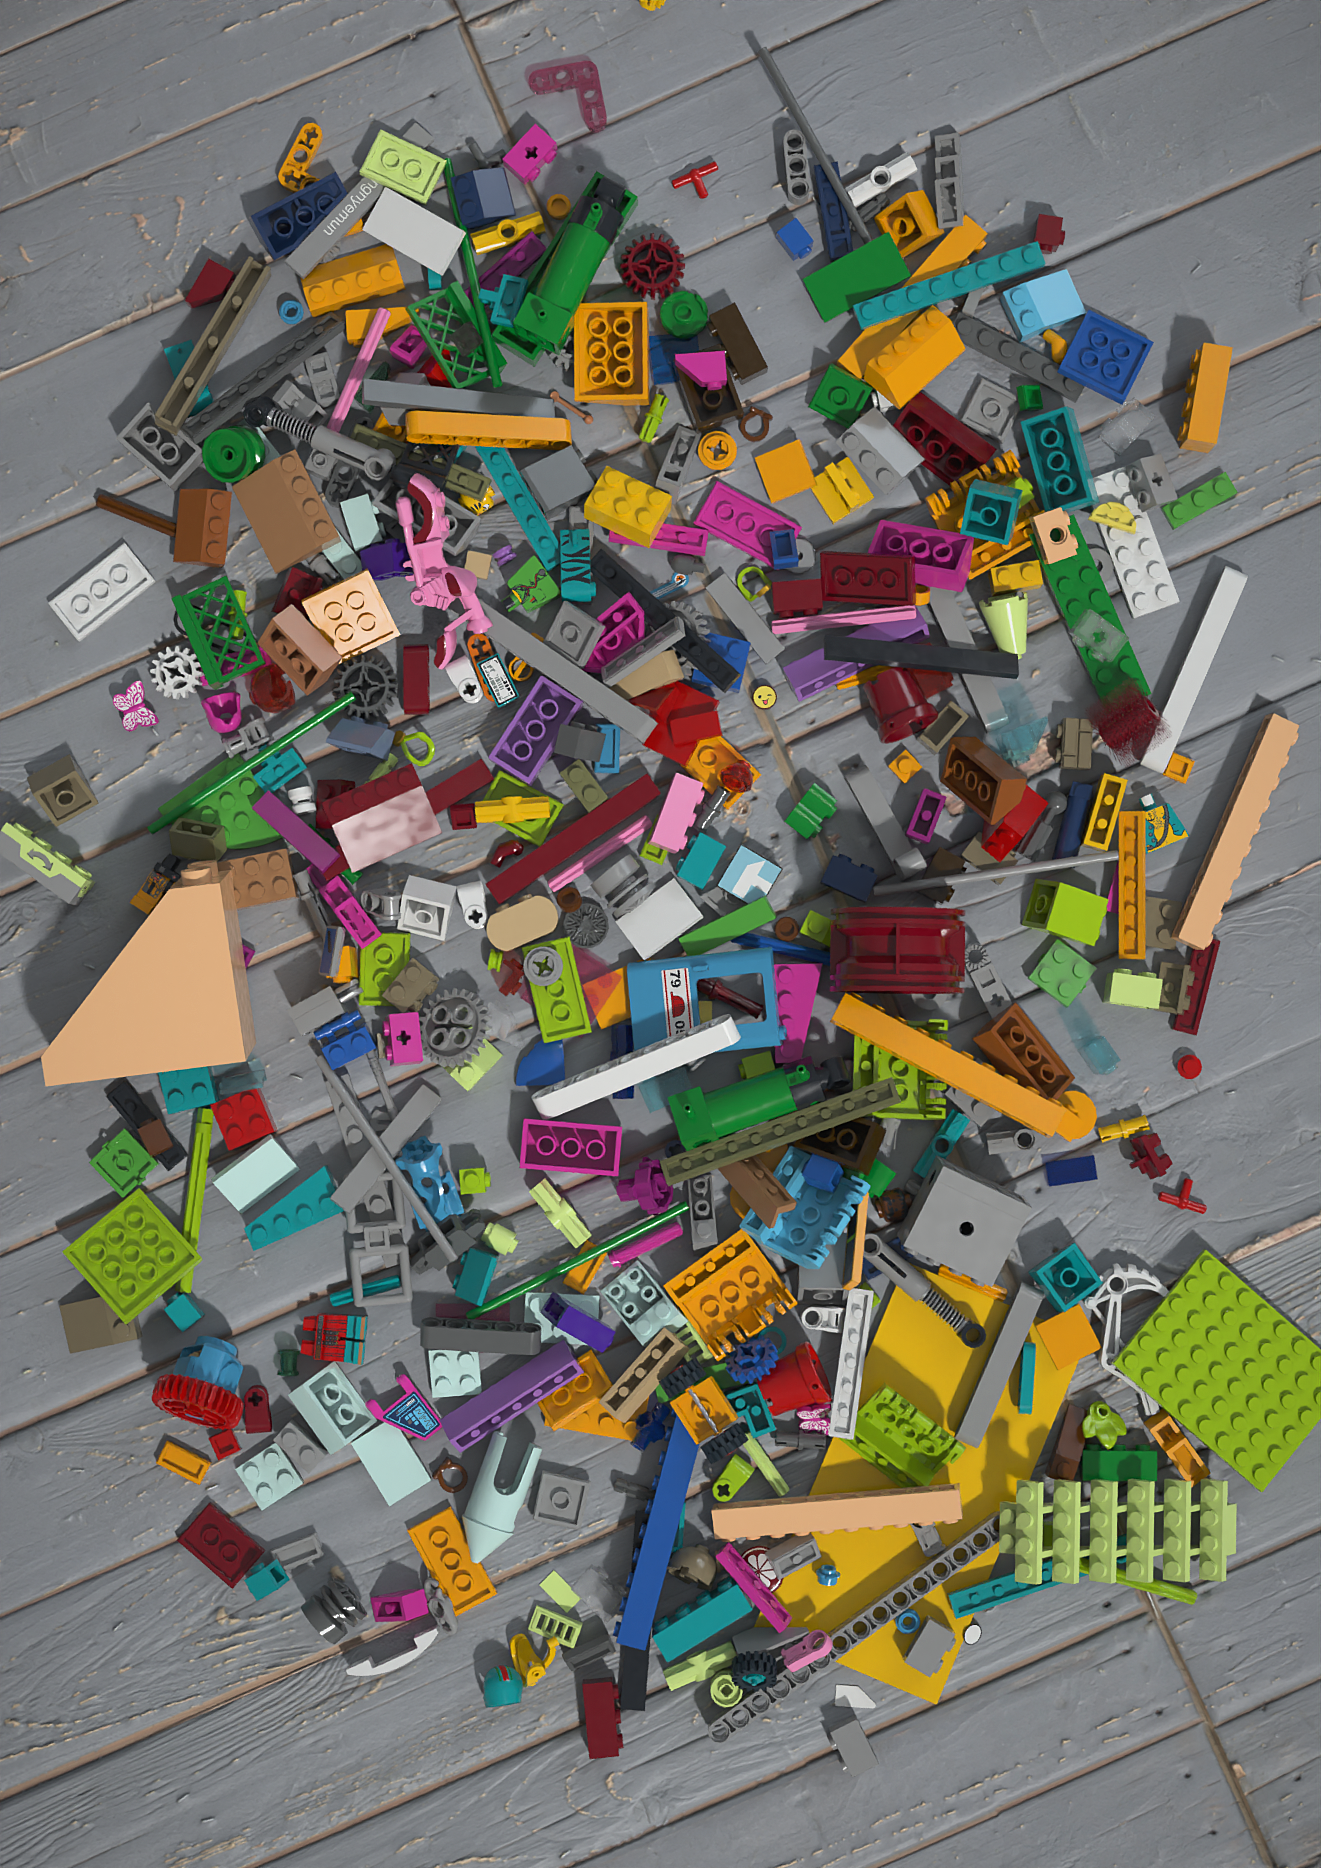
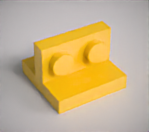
(841, 490)

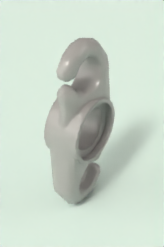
(433, 1598)

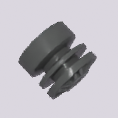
(329, 1614)

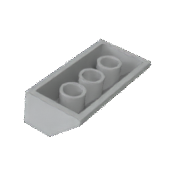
(462, 522)

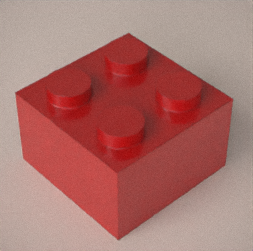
(243, 1118)

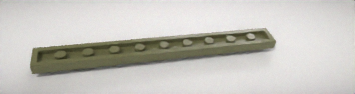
(780, 1131)

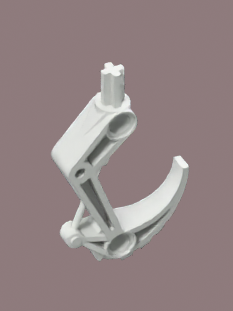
(1110, 1337)

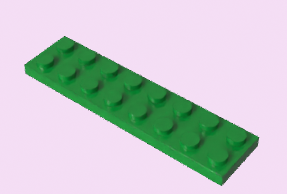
(1080, 587)

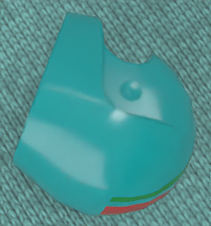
(502, 1686)

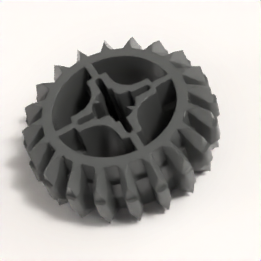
(377, 687)

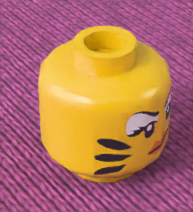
(475, 506)

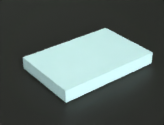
(255, 1174)
(391, 1462)

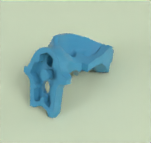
(422, 1161)

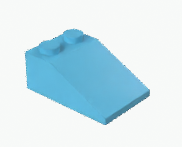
(1041, 304)

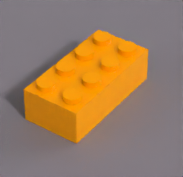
(1205, 397)

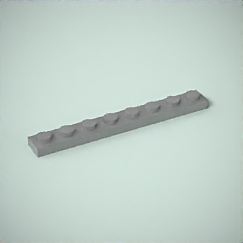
(377, 1198)

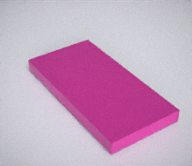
(742, 522)

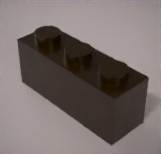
(737, 343)

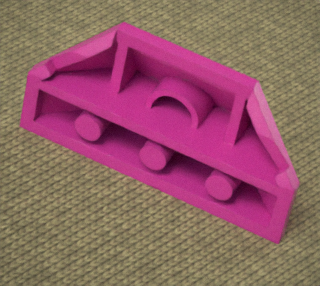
(622, 631)

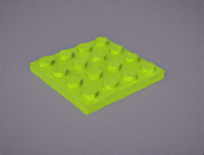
(132, 1256)

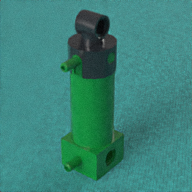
(549, 311)
(758, 1099)

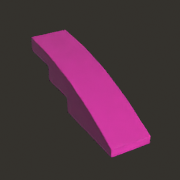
(345, 907)

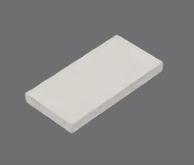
(414, 231)
(101, 592)

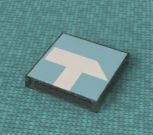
(749, 875)

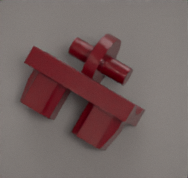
(1146, 1157)

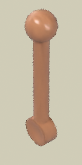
(588, 419)

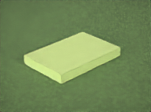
(403, 167)

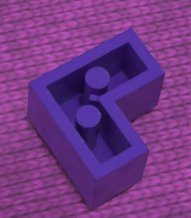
(386, 560)

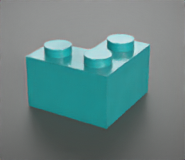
(749, 1402)

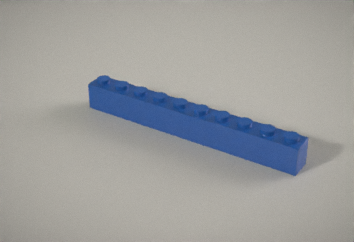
(657, 1537)

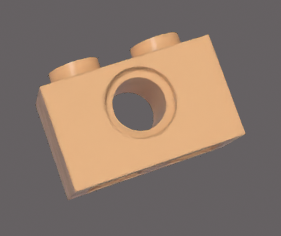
(1042, 526)

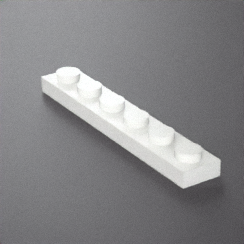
(851, 1364)

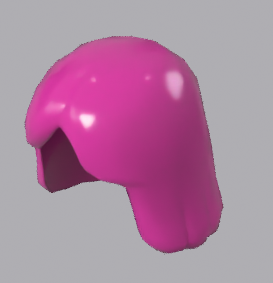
(221, 704)

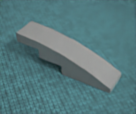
(949, 181)

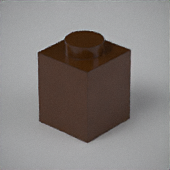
(154, 1137)

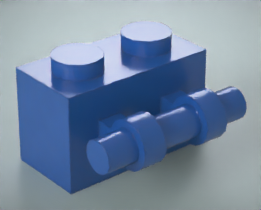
(348, 1045)

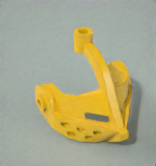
(523, 1653)

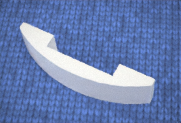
(367, 1666)

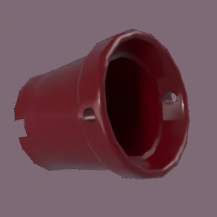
(898, 705)

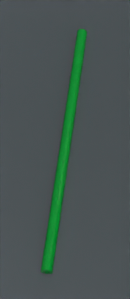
(474, 284)
(251, 763)
(577, 1261)

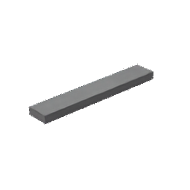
(394, 1140)

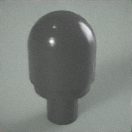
(686, 565)

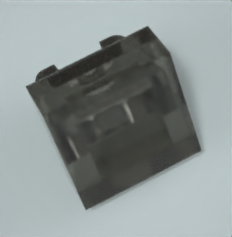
(466, 339)

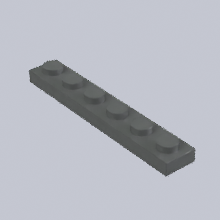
(1015, 356)

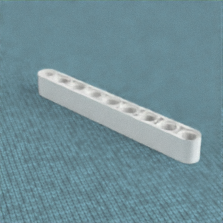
(1195, 667)
(636, 1067)

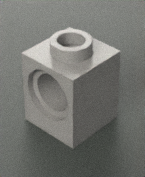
(321, 465)

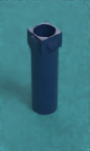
(1073, 821)

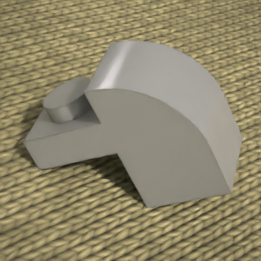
(295, 403)

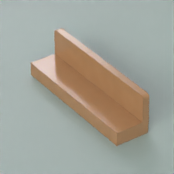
(759, 1189)

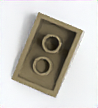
(95, 1325)

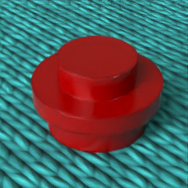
(1189, 1066)

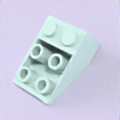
(643, 1304)

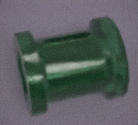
(288, 1362)

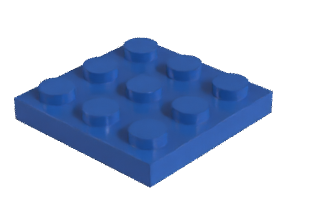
(1105, 357)

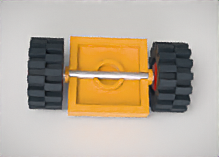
(704, 1410)

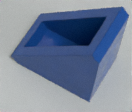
(784, 549)

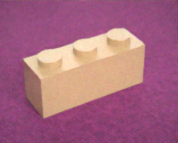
(652, 675)

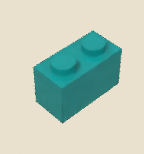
(700, 861)

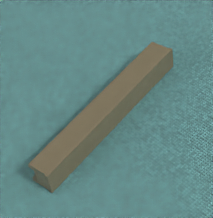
(212, 346)

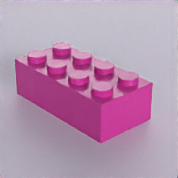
(571, 1147)

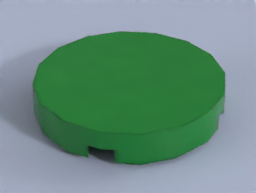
(684, 314)

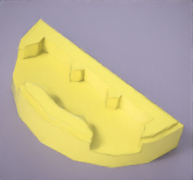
(1114, 516)

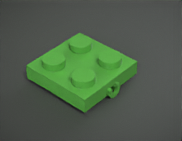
(1061, 973)
(124, 1163)

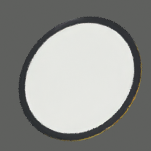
(972, 1634)

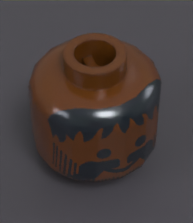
(893, 1205)

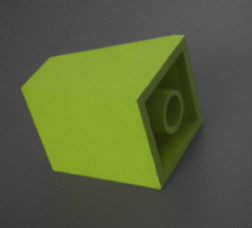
(1065, 912)

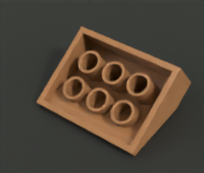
(286, 512)

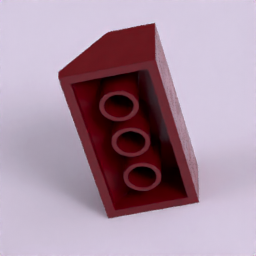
(942, 440)

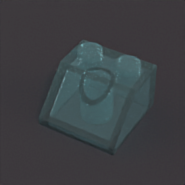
(1021, 742)

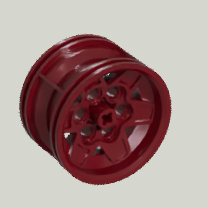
(897, 950)

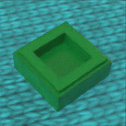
(1029, 397)

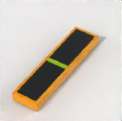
(855, 1245)

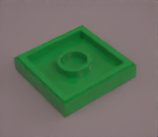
(840, 396)

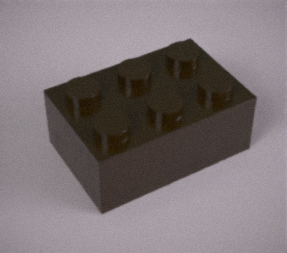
(709, 407)
(849, 1144)

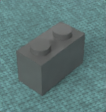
(580, 741)

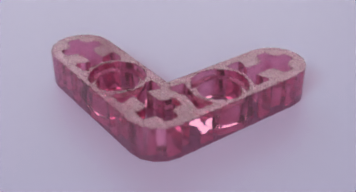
(583, 83)

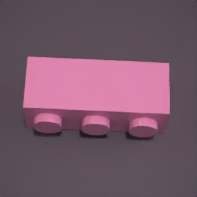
(676, 813)

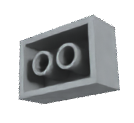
(163, 453)

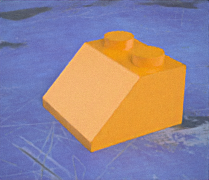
(910, 222)

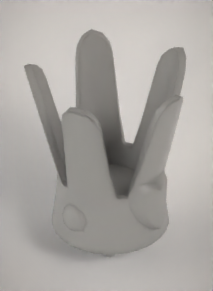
(891, 1126)

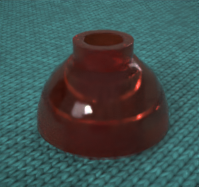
(737, 776)

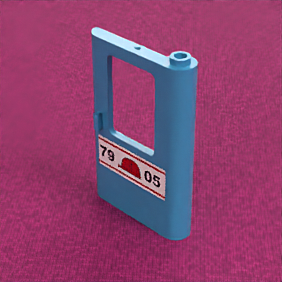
(666, 996)

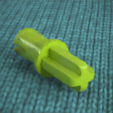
(653, 418)
(241, 596)

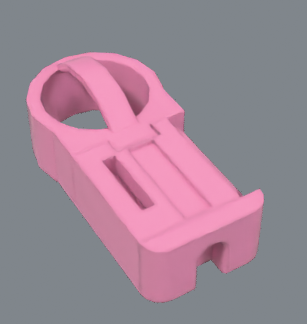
(803, 1652)

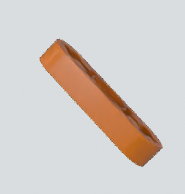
(474, 653)

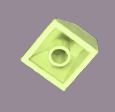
(472, 1072)

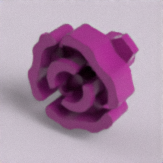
(647, 1187)

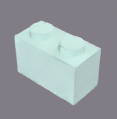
(362, 522)

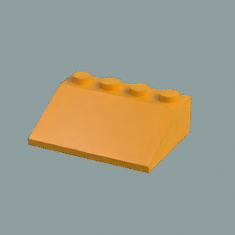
(612, 353)

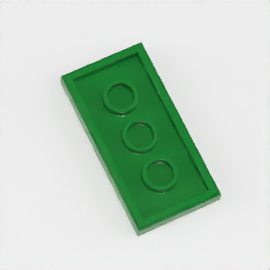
(857, 277)

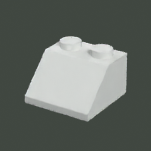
(426, 907)

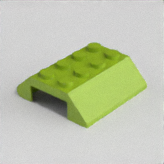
(912, 1084)
(902, 1439)

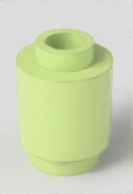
(500, 1238)

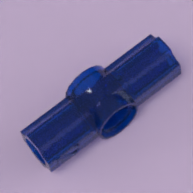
(622, 1045)

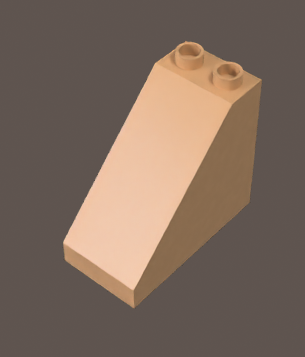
(169, 996)

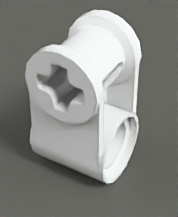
(463, 676)
(473, 899)
(826, 1318)

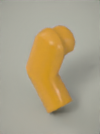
(1058, 345)

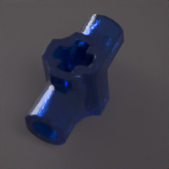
(650, 1426)

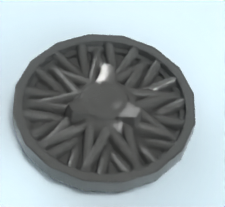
(586, 926)

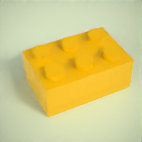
(627, 506)

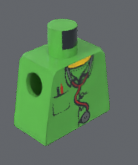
(531, 587)

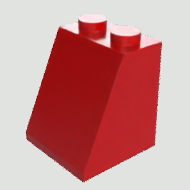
(1009, 830)

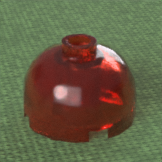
(270, 690)

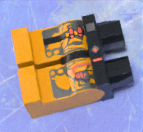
(157, 884)

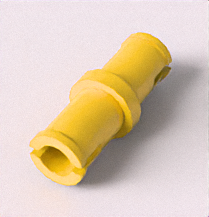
(1123, 1128)

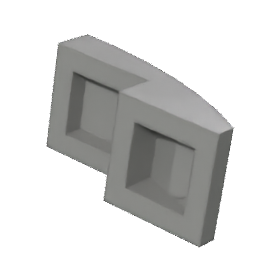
(322, 379)

